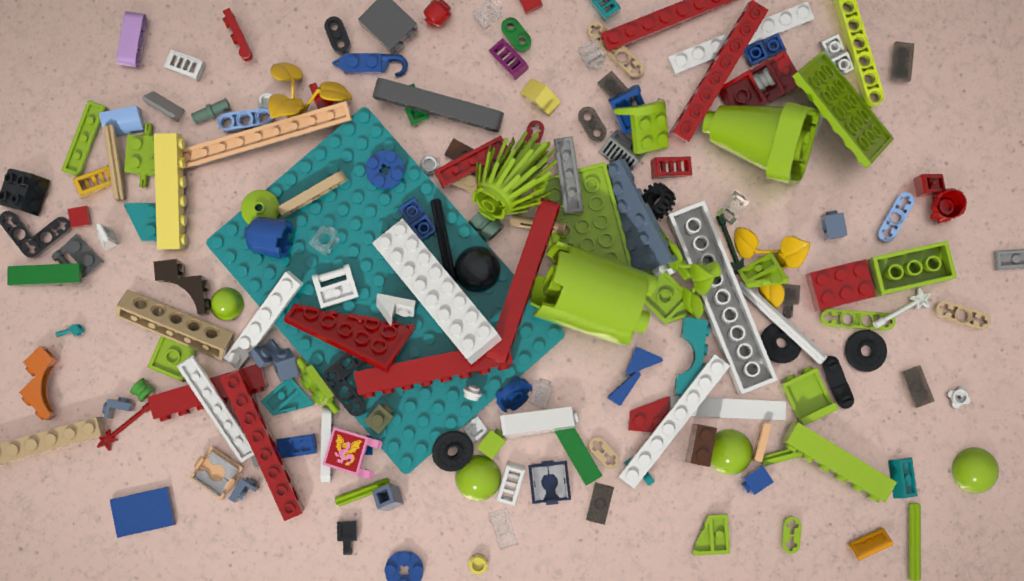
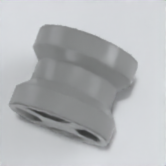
(764, 79)

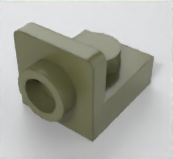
(380, 418)

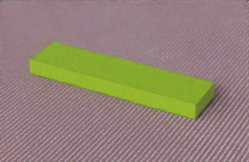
(83, 139)

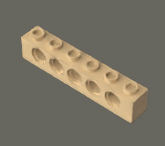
(174, 324)

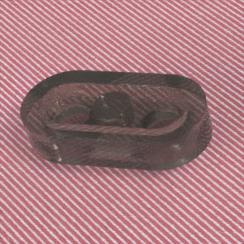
(592, 125)

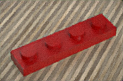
(466, 163)

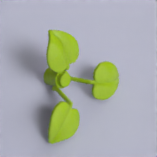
(701, 275)

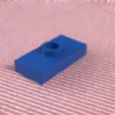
(297, 445)

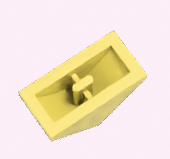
(540, 96)

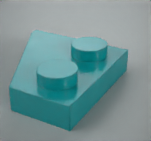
(144, 220)
(286, 398)

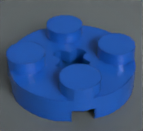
(394, 175)
(514, 394)
(404, 558)

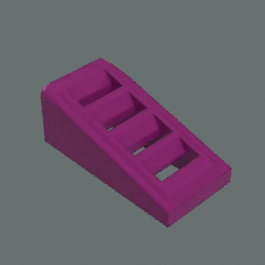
(515, 69)

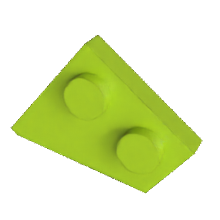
(763, 272)
(713, 536)

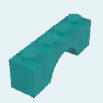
(695, 333)

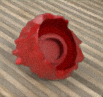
(948, 205)

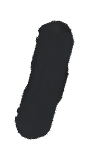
(837, 382)

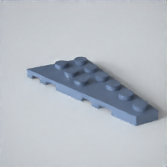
(639, 224)

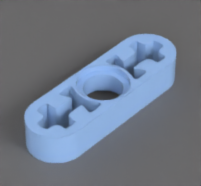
(897, 203)

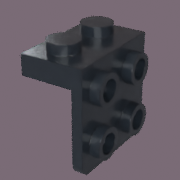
(23, 191)

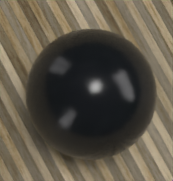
(477, 269)

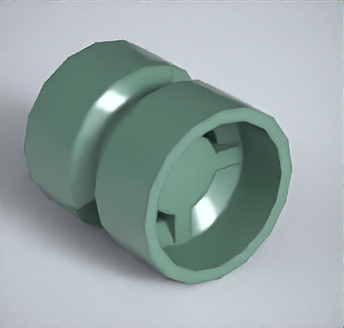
(487, 227)

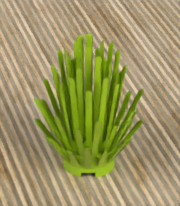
(500, 190)

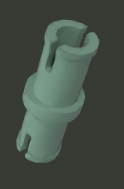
(210, 111)

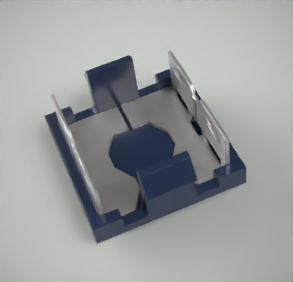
(549, 482)

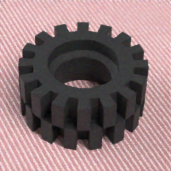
(665, 202)

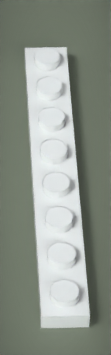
(769, 26)
(674, 421)

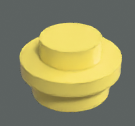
(478, 564)

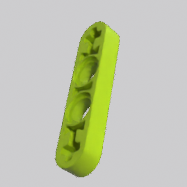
(857, 319)

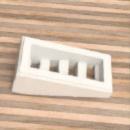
(200, 65)
(106, 237)
(517, 468)

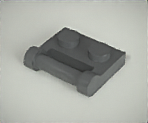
(81, 253)

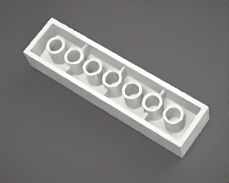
(437, 291)

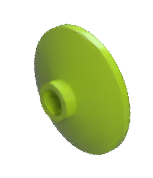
(259, 197)

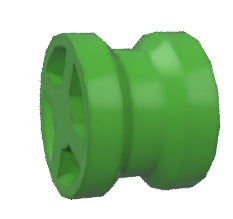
(142, 390)

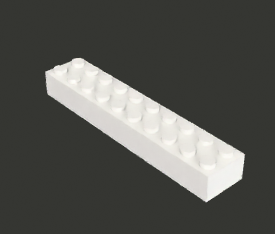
(724, 302)

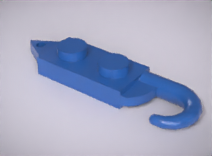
(369, 63)

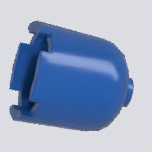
(269, 236)

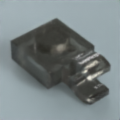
(791, 298)

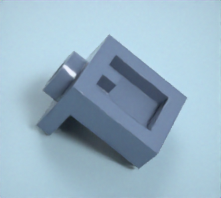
(262, 355)
(240, 490)

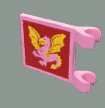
(347, 452)

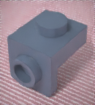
(121, 403)

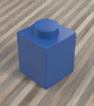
(756, 480)

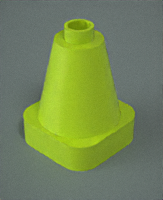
(766, 136)

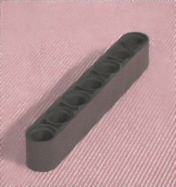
(438, 105)

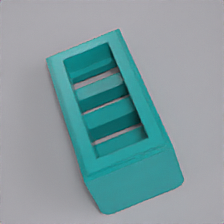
(609, 13)

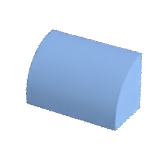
(125, 120)

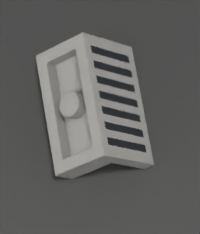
(620, 147)

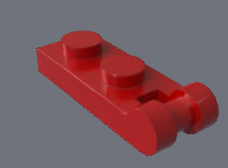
(237, 36)

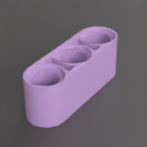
(131, 39)

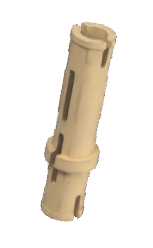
(526, 222)

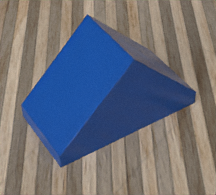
(641, 359)

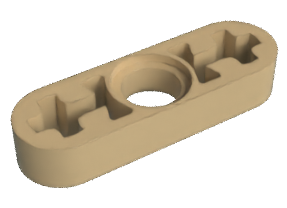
(950, 306)

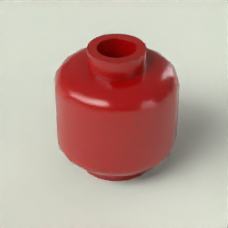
(437, 13)

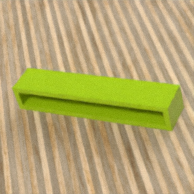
(838, 461)

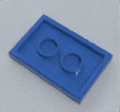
(142, 512)

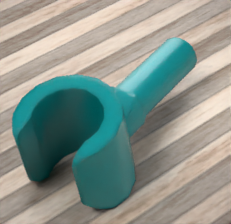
(76, 330)

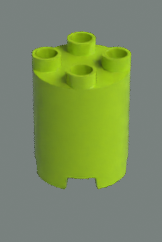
(593, 294)

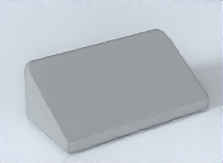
(163, 105)

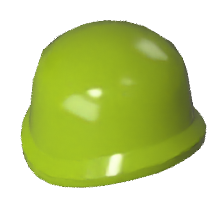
(226, 303)

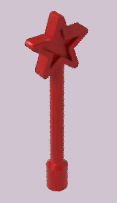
(109, 438)

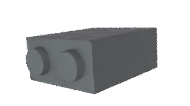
(388, 24)

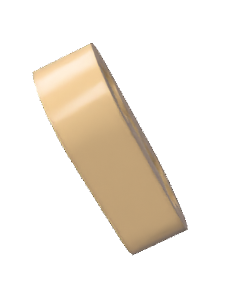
(600, 456)

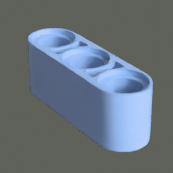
(237, 118)

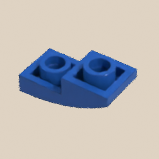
(765, 49)
(417, 218)

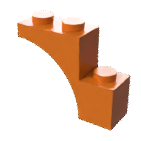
(35, 392)

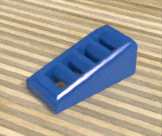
(621, 392)

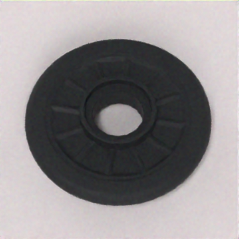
(876, 344)
(776, 353)
(444, 443)

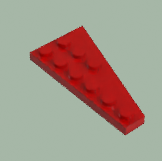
(352, 333)

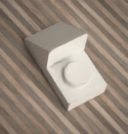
(393, 305)

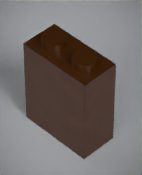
(701, 445)

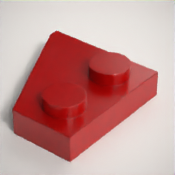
(648, 416)

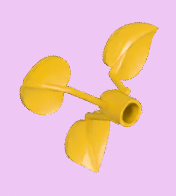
(281, 105)
(791, 253)

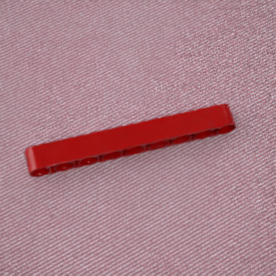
(524, 279)

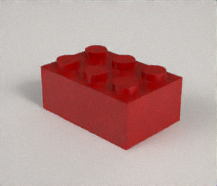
(840, 285)

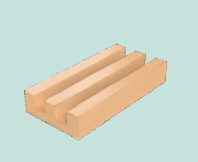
(761, 442)

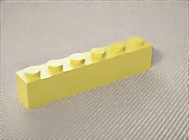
(170, 191)

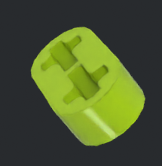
(796, 534)

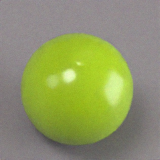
(731, 452)
(975, 470)
(478, 479)

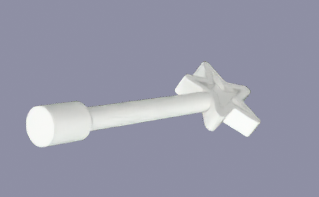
(918, 300)

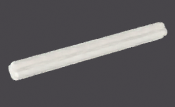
(785, 325)

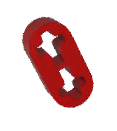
(530, 131)

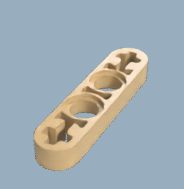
(613, 54)
(312, 194)

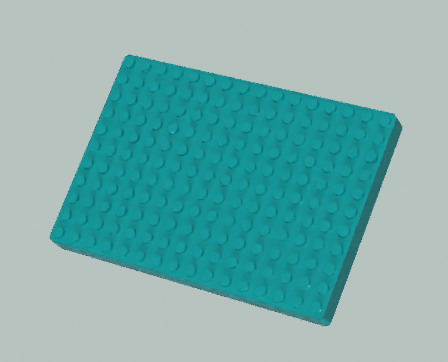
(361, 216)

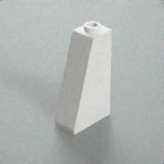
(538, 421)

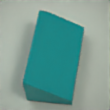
(903, 473)

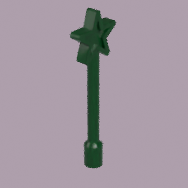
(738, 264)

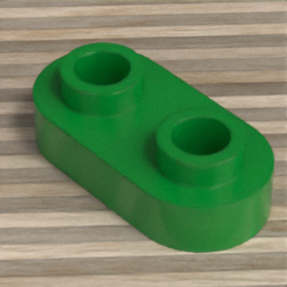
(513, 35)

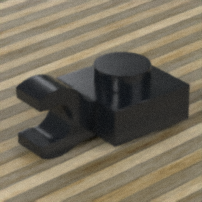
(347, 533)

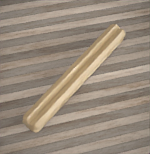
(114, 162)

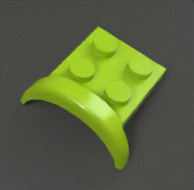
(647, 125)

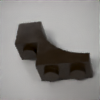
(196, 286)

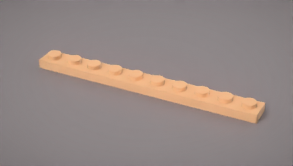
(267, 134)

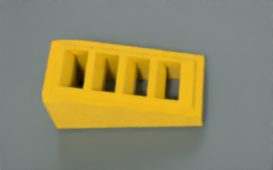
(90, 190)

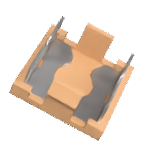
(216, 472)

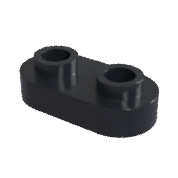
(338, 35)

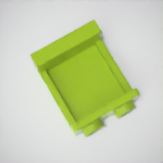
(808, 396)

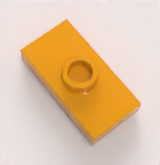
(870, 544)

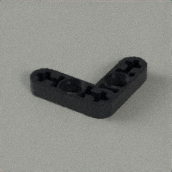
(37, 239)
(342, 374)

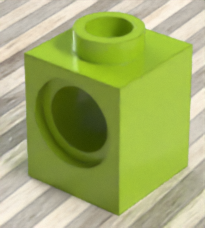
(492, 443)

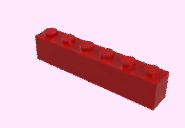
(183, 399)

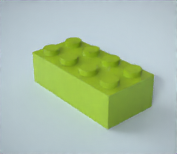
(912, 268)

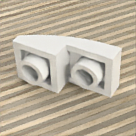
(834, 49)

